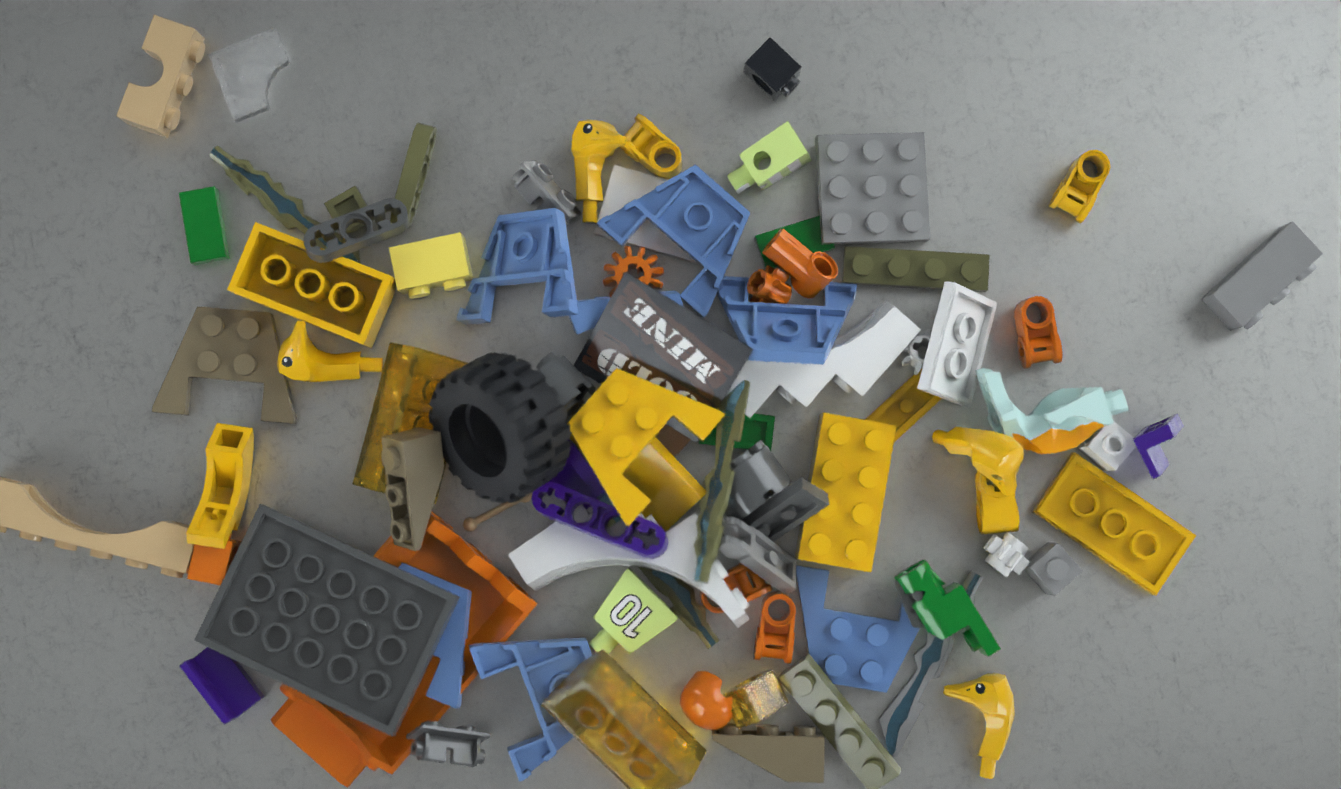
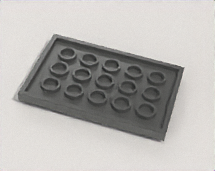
(327, 619)

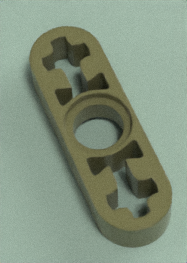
(415, 169)

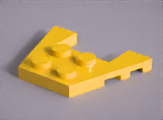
(622, 422)

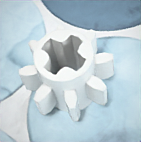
(912, 353)
(1006, 554)

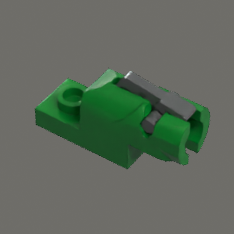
(942, 609)

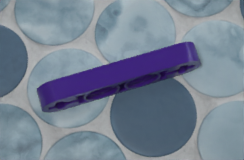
(598, 522)

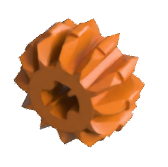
(633, 262)

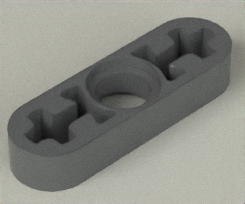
(377, 210)

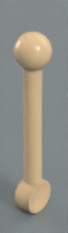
(470, 523)

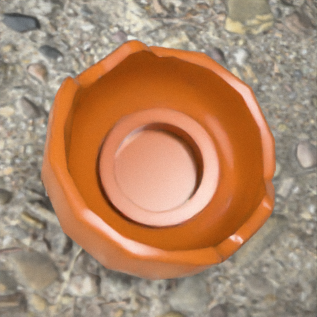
(704, 703)

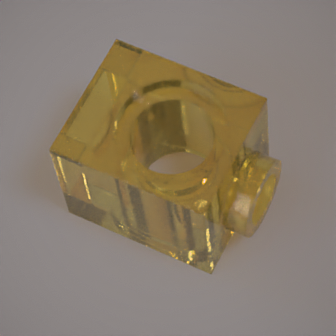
(756, 698)

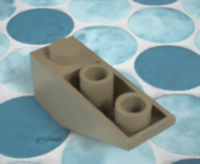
(413, 476)
(786, 754)

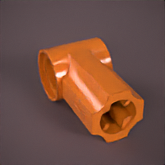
(808, 270)

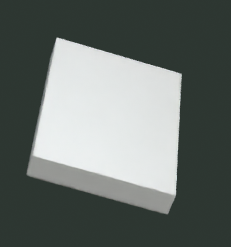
(625, 187)
(957, 344)

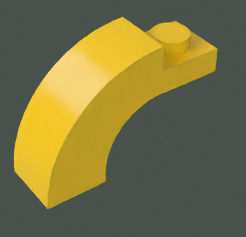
(225, 486)

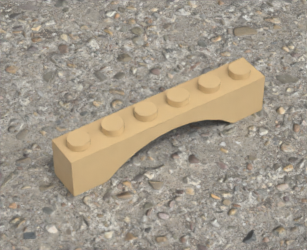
(157, 545)

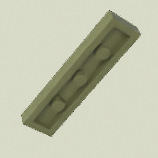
(914, 268)
(839, 723)

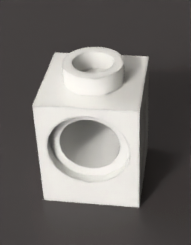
(1108, 447)

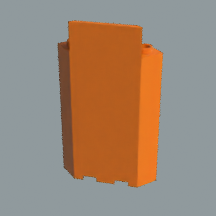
(496, 610)

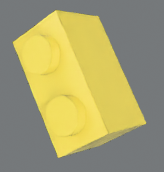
(431, 265)

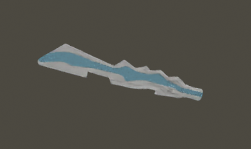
(930, 660)

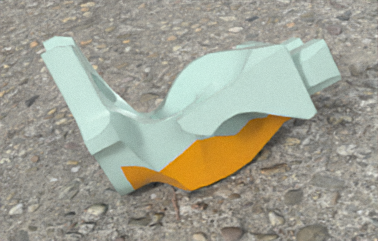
(1057, 422)

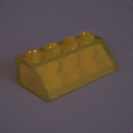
(400, 405)
(624, 726)

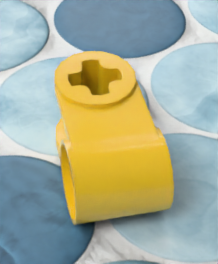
(647, 143)
(1077, 190)
(994, 510)

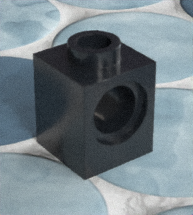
(773, 70)

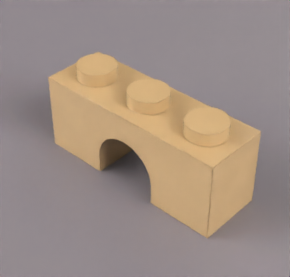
(158, 105)

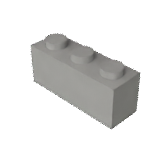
(1263, 277)

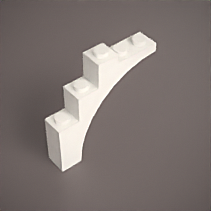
(855, 358)
(565, 551)

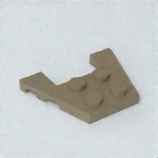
(229, 348)

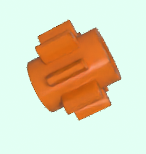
(769, 286)

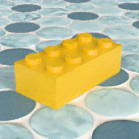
(328, 295)
(853, 467)

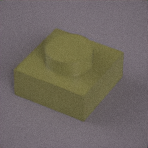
(346, 203)

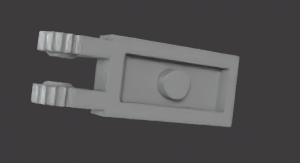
(759, 554)

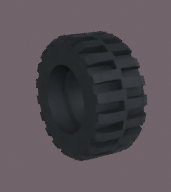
(500, 427)

